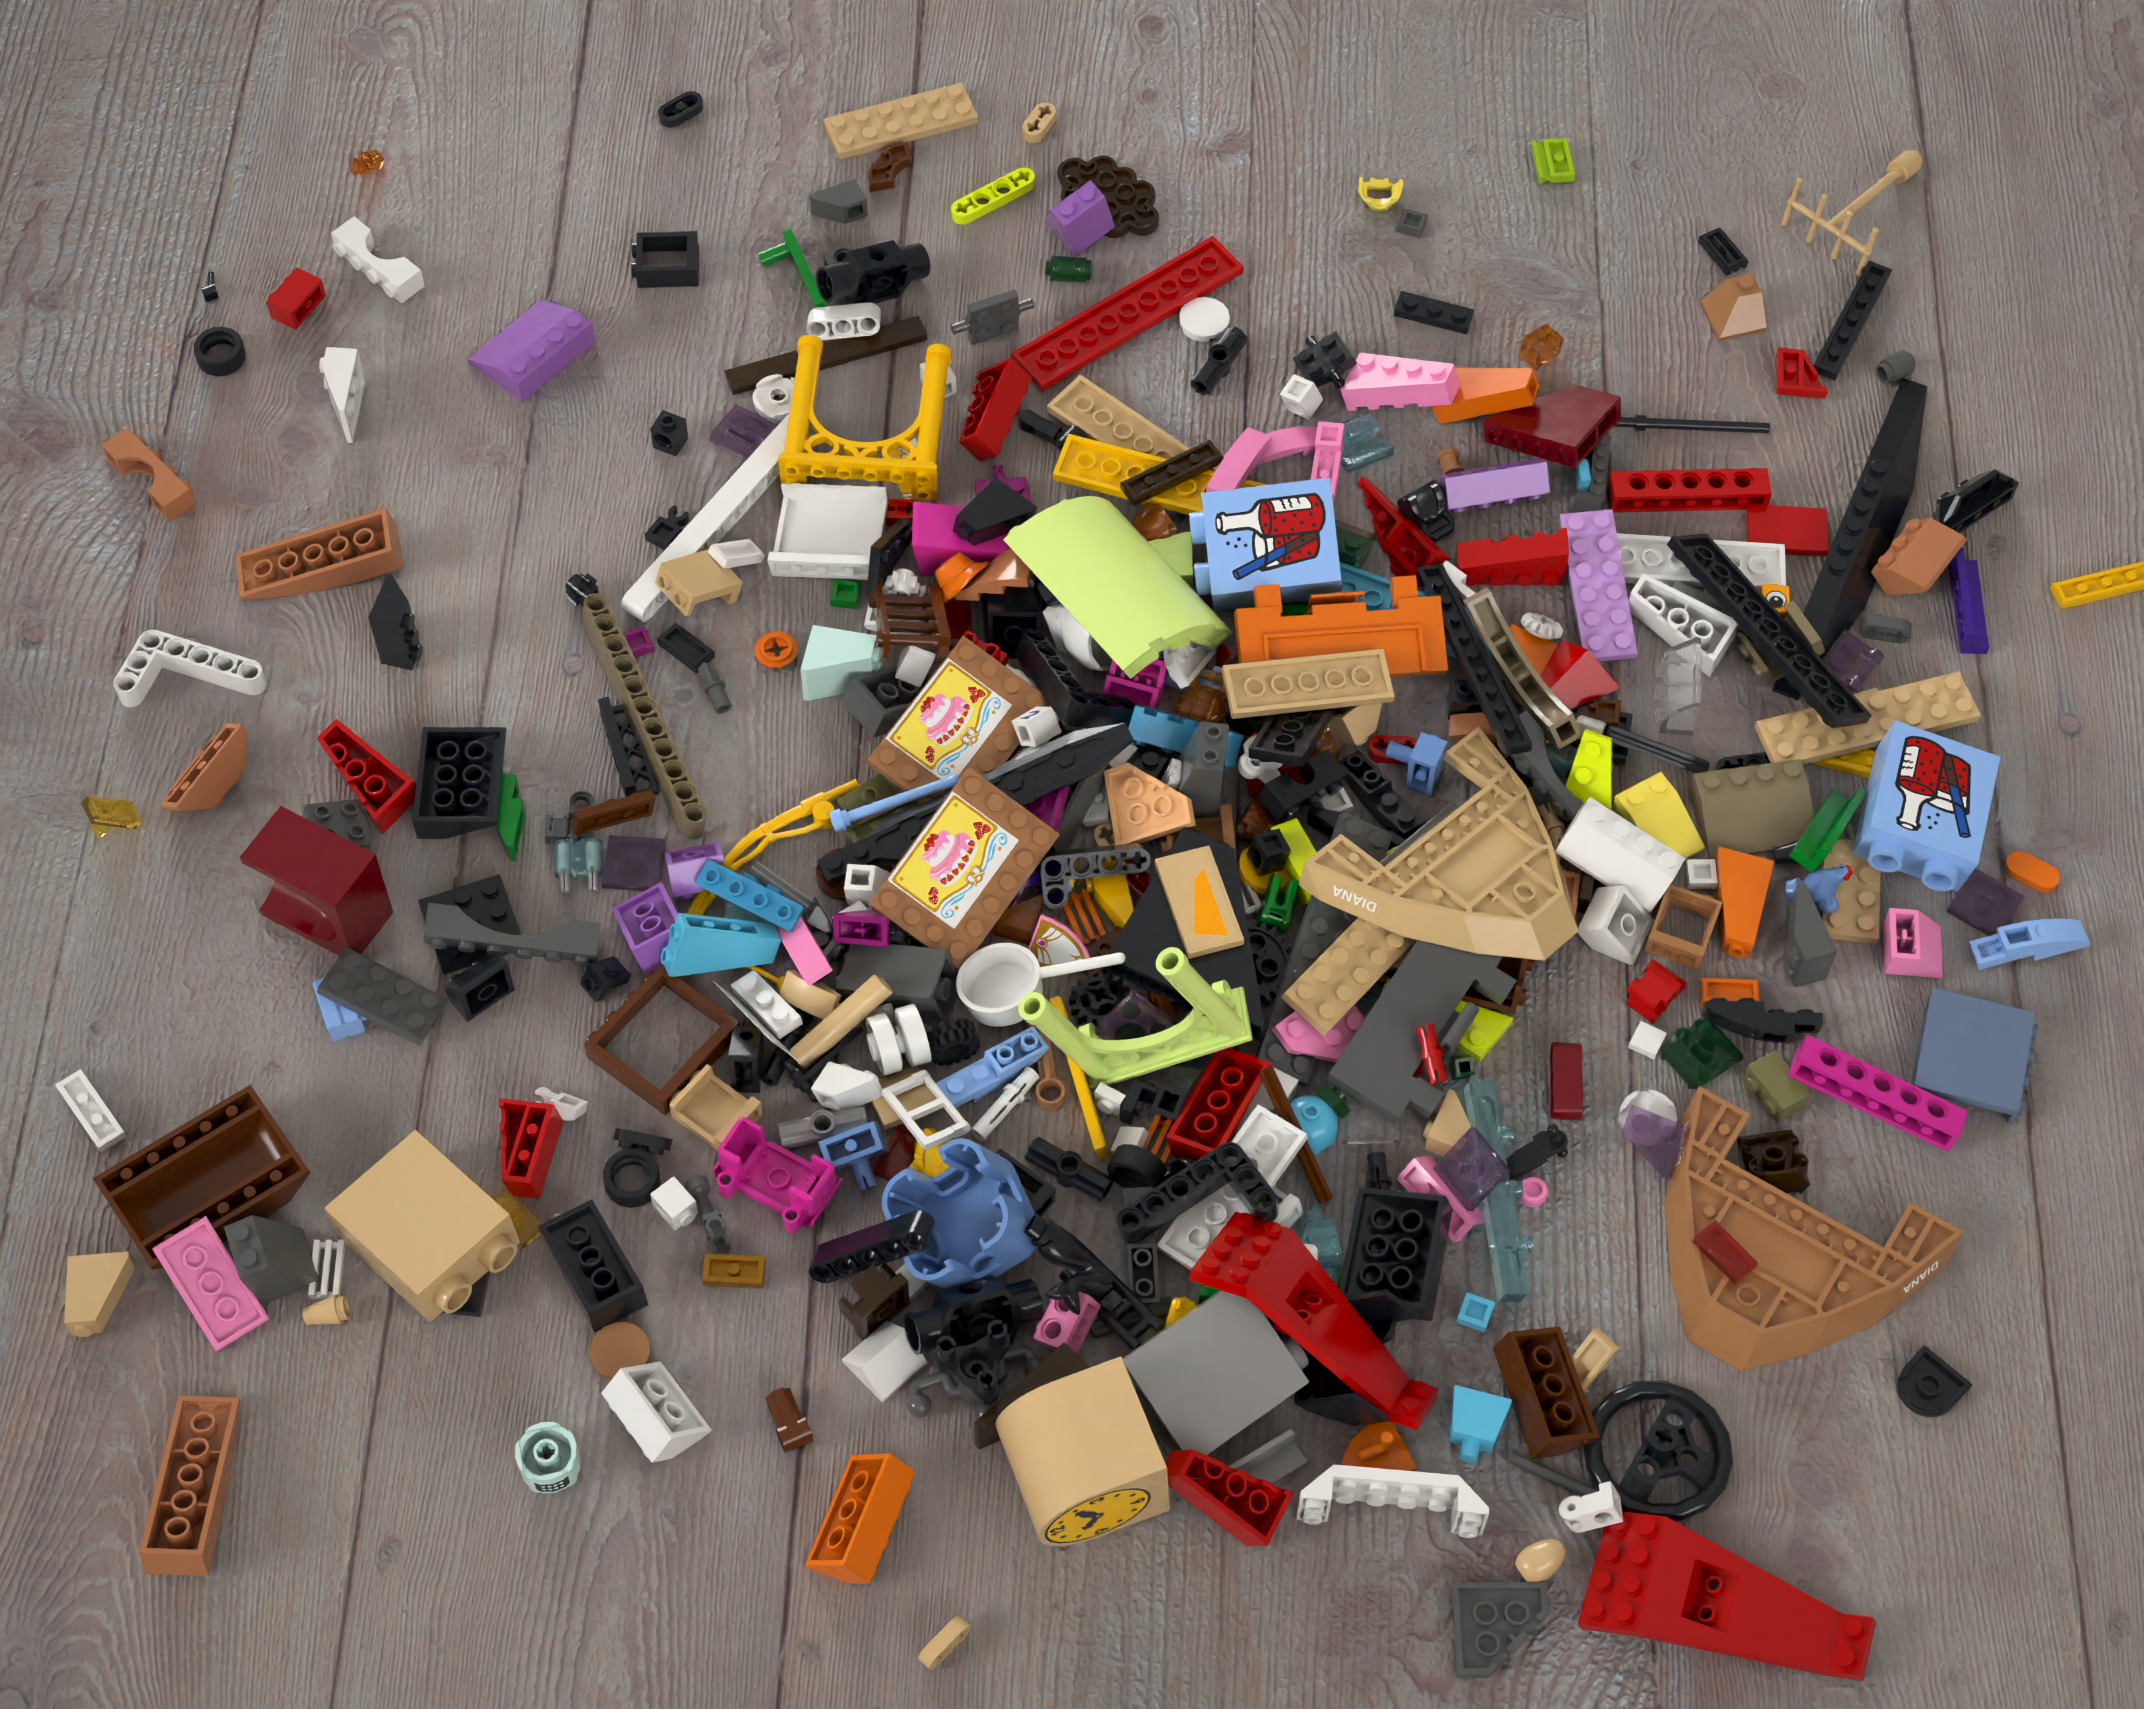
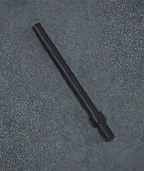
(1641, 422)

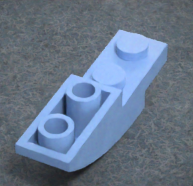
(2029, 938)
(996, 1069)

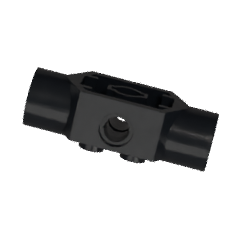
(873, 273)
(969, 1308)

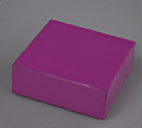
(639, 641)

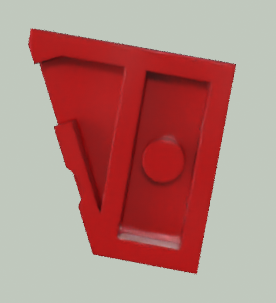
(1796, 375)

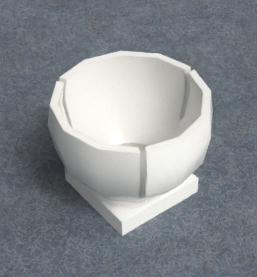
(1073, 638)

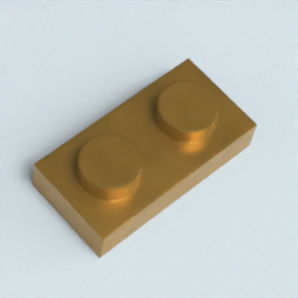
(733, 1270)

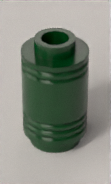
(1068, 269)

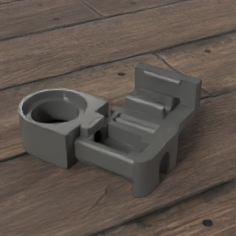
(562, 826)

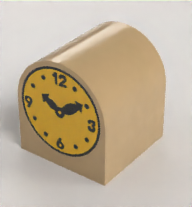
(1084, 1455)

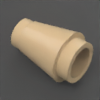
(328, 1311)

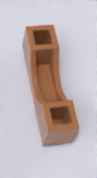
(131, 455)

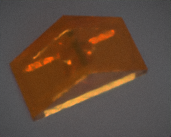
(1019, 921)

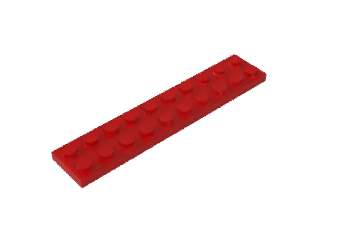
(1127, 313)

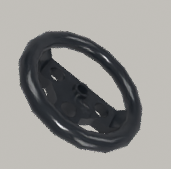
(1663, 1450)

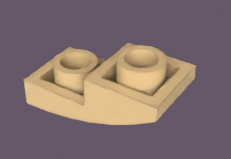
(814, 999)

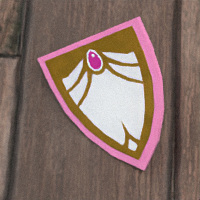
(1056, 943)

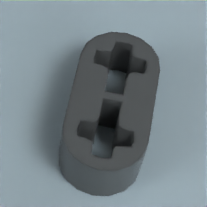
(1885, 628)

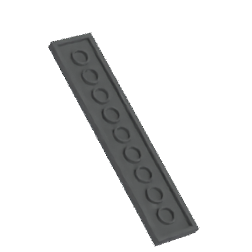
(1317, 932)

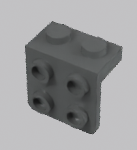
(342, 818)

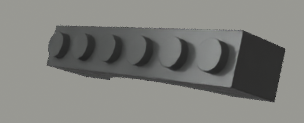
(1540, 772)
(452, 927)

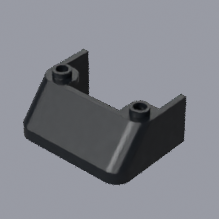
(1327, 1393)

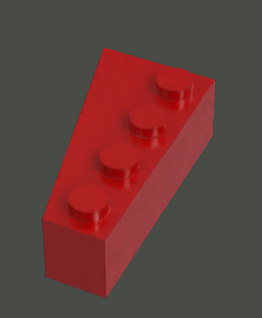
(1515, 560)
(371, 777)

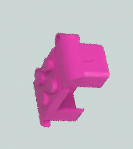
(774, 1176)

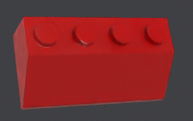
(1216, 1104)

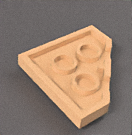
(1144, 806)

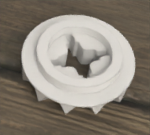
(1541, 626)

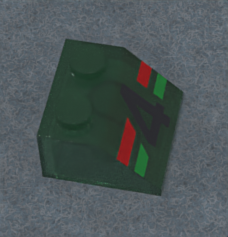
(1353, 544)

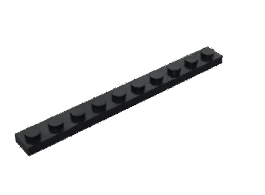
(1476, 662)

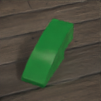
(510, 815)

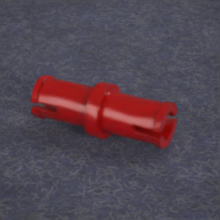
(1431, 1054)

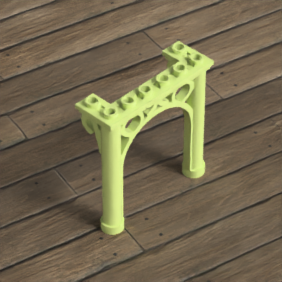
(1114, 1061)

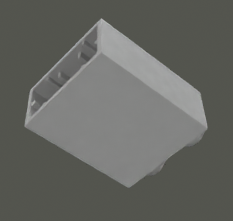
(1213, 1373)

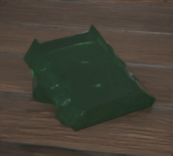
(1700, 1052)

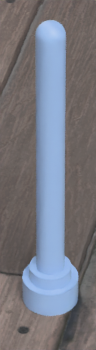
(842, 819)

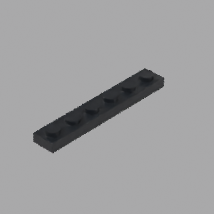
(1852, 320)

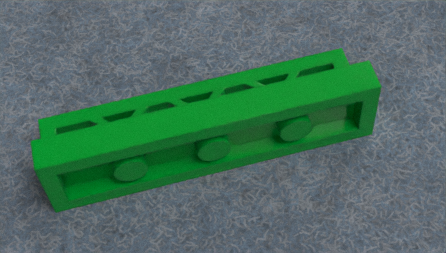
(1825, 828)

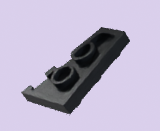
(887, 552)

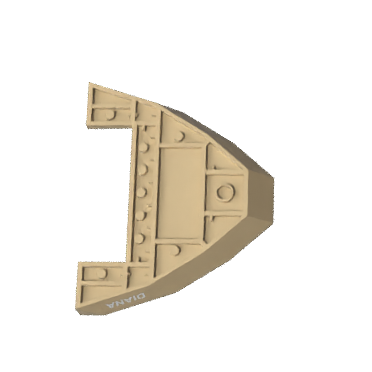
(1470, 883)

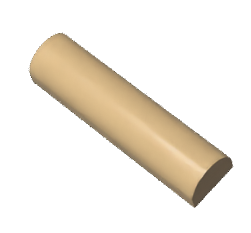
(841, 1021)

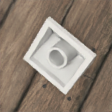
(884, 1361)

